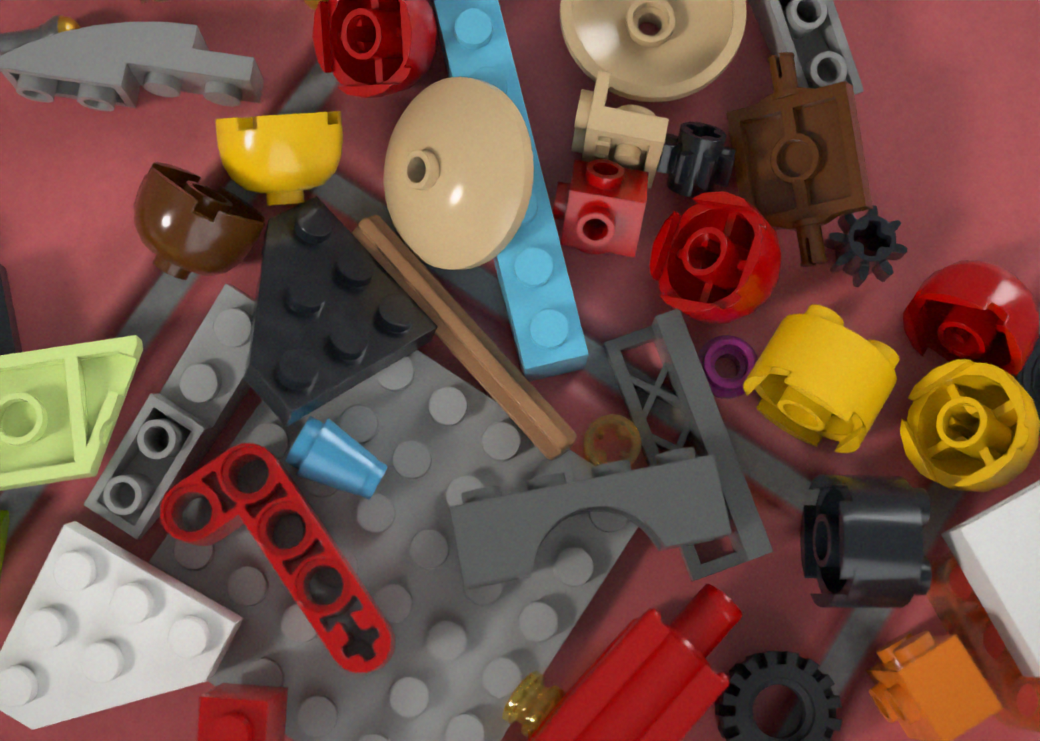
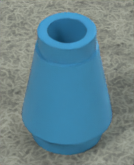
(335, 459)

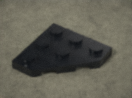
(324, 314)

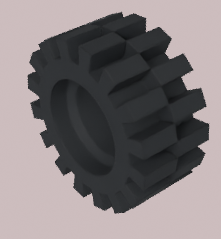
(786, 669)

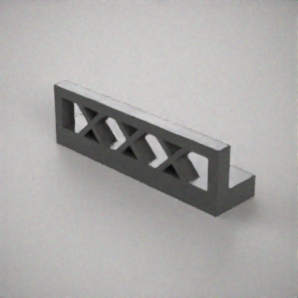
(703, 425)

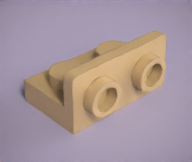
(622, 135)

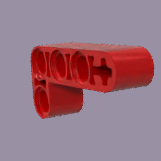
(295, 565)

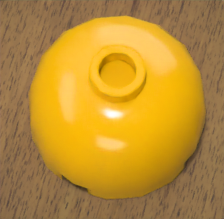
(281, 152)
(970, 426)

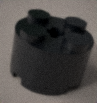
(865, 541)

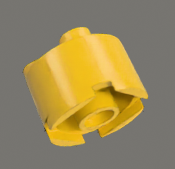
(822, 379)

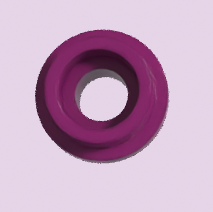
(734, 349)

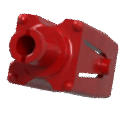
(649, 678)

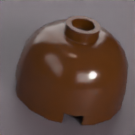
(192, 224)

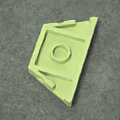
(61, 409)

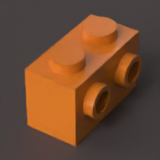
(930, 687)

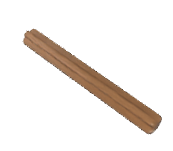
(468, 341)

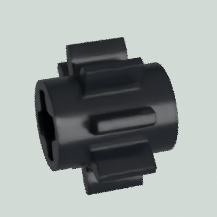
(696, 159)
(880, 239)

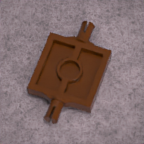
(801, 157)

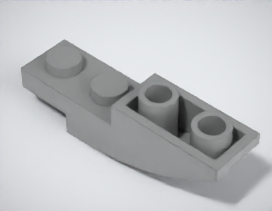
(814, 36)
(111, 62)
(180, 421)

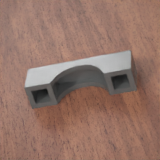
(671, 502)

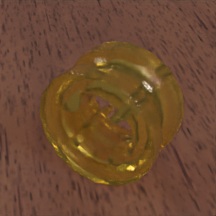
(624, 430)
(531, 702)

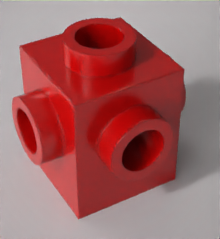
(602, 207)

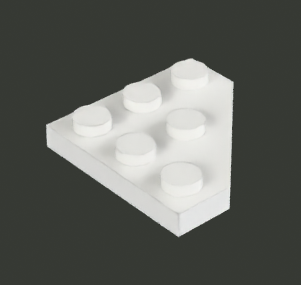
(106, 633)

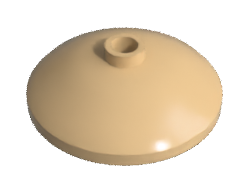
(685, 56)
(458, 173)

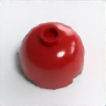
(375, 43)
(716, 259)
(974, 315)

